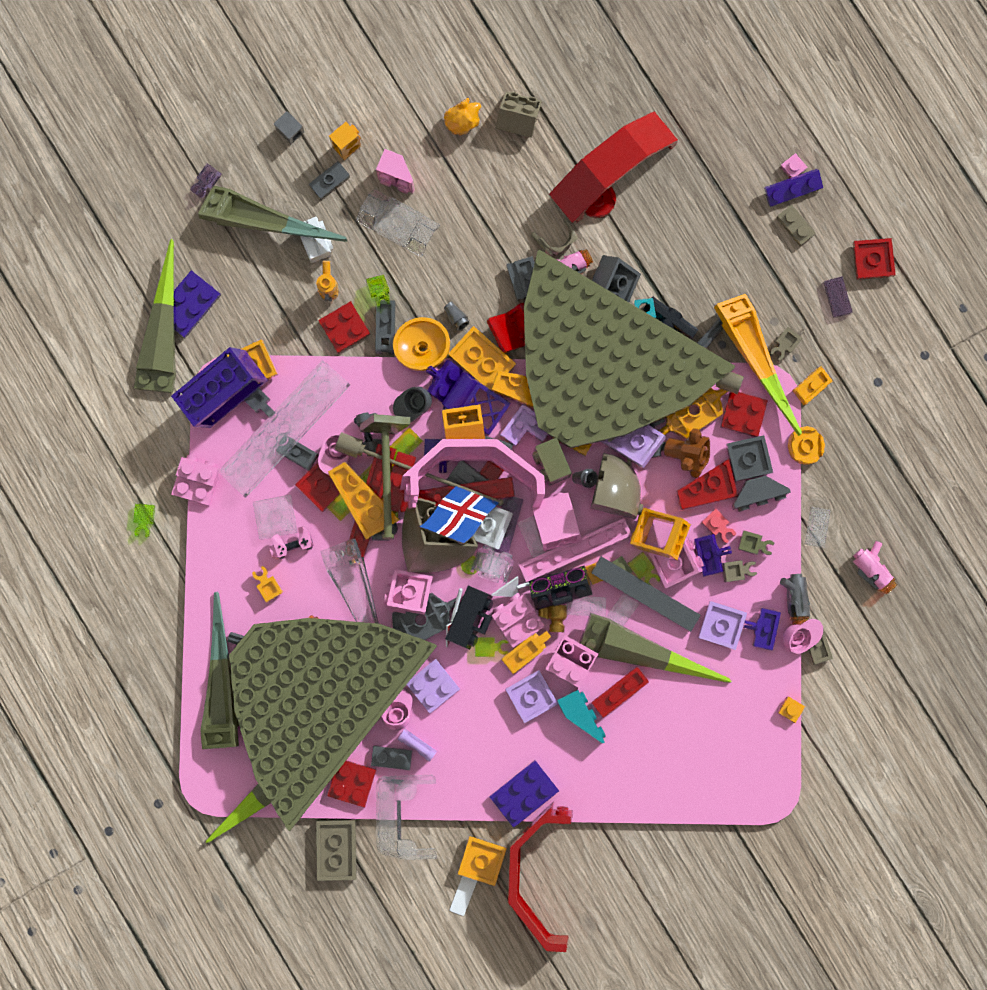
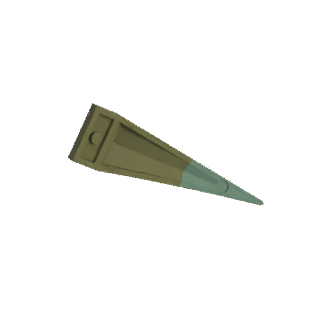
(236, 210)
(219, 718)

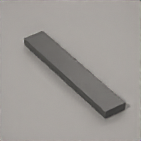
(645, 593)

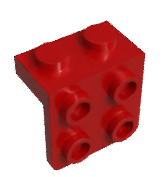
(509, 329)

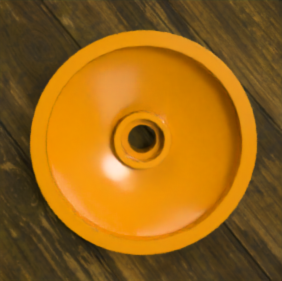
(419, 334)

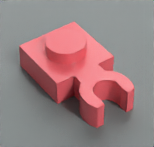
(716, 523)

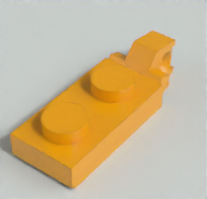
(525, 651)

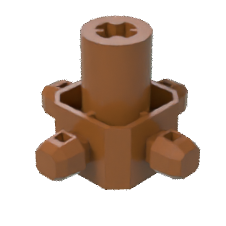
(693, 452)

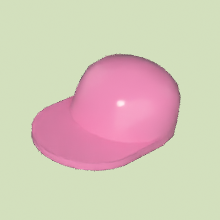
(328, 456)
(803, 637)
(399, 712)

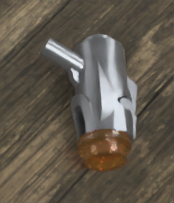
(797, 598)

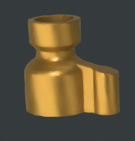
(556, 615)

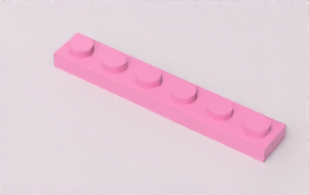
(569, 553)

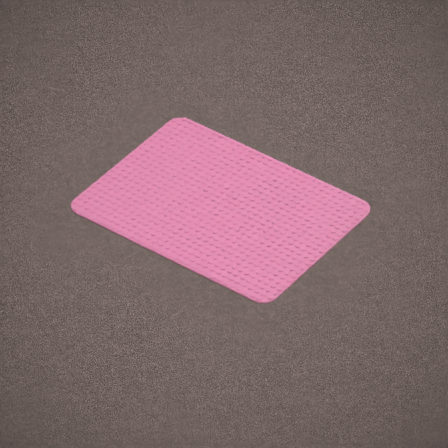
(670, 751)

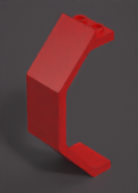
(610, 163)
(549, 941)

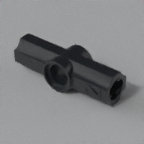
(672, 318)

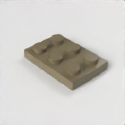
(336, 850)

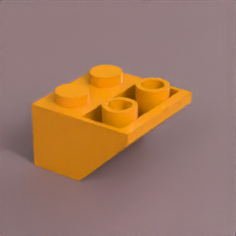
(463, 423)

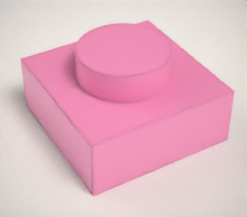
(793, 166)

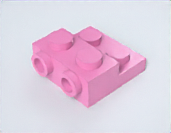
(195, 480)
(675, 571)
(408, 592)
(517, 619)

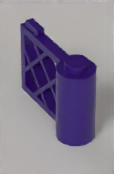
(464, 391)

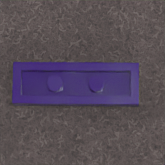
(793, 187)

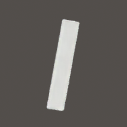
(463, 895)

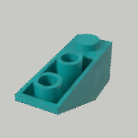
(576, 711)

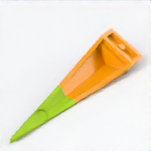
(744, 330)

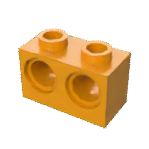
(345, 140)

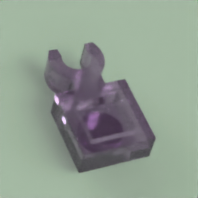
(207, 179)

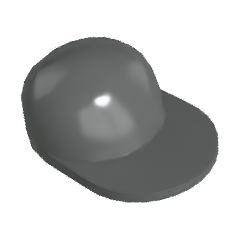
(412, 403)

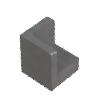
(289, 127)

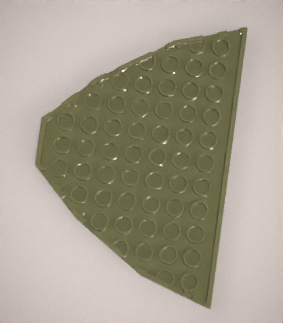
(603, 363)
(311, 696)

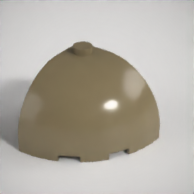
(617, 488)
(428, 551)

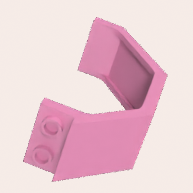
(474, 450)

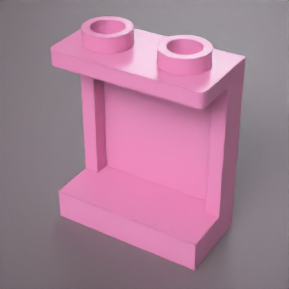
(556, 522)

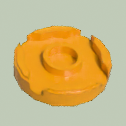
(806, 447)

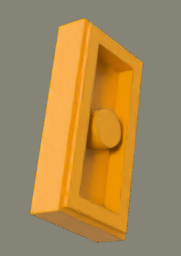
(812, 385)

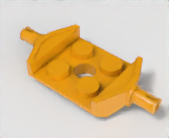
(683, 421)

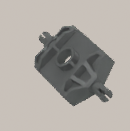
(436, 614)

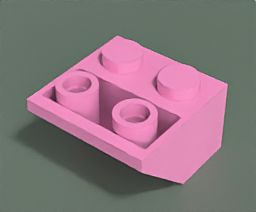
(394, 171)
(571, 661)

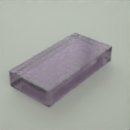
(837, 297)

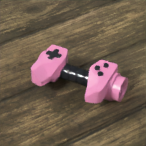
(280, 549)

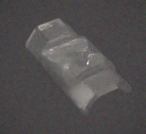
(397, 221)

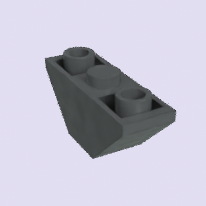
(758, 492)

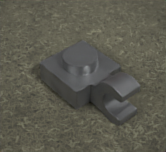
(258, 401)

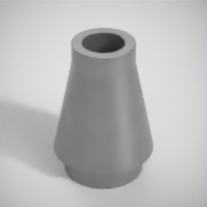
(457, 318)
(586, 478)

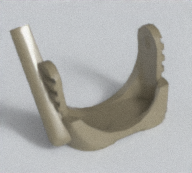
(556, 250)

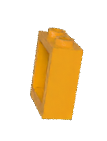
(676, 537)

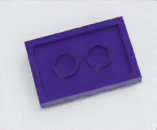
(191, 302)
(524, 793)

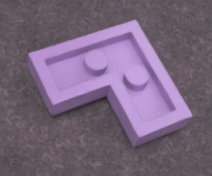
(523, 422)

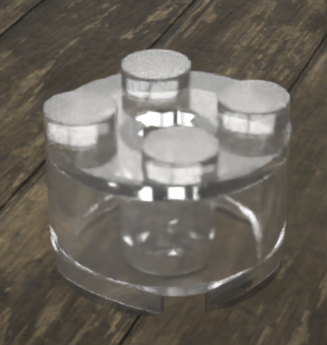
(492, 564)

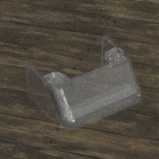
(389, 794)

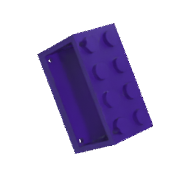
(219, 388)

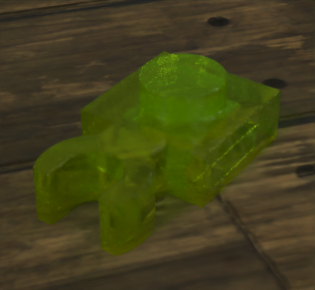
(378, 288)
(143, 515)
(642, 567)
(486, 647)

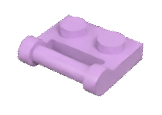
(417, 744)

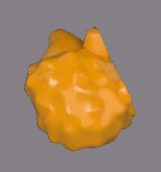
(462, 117)

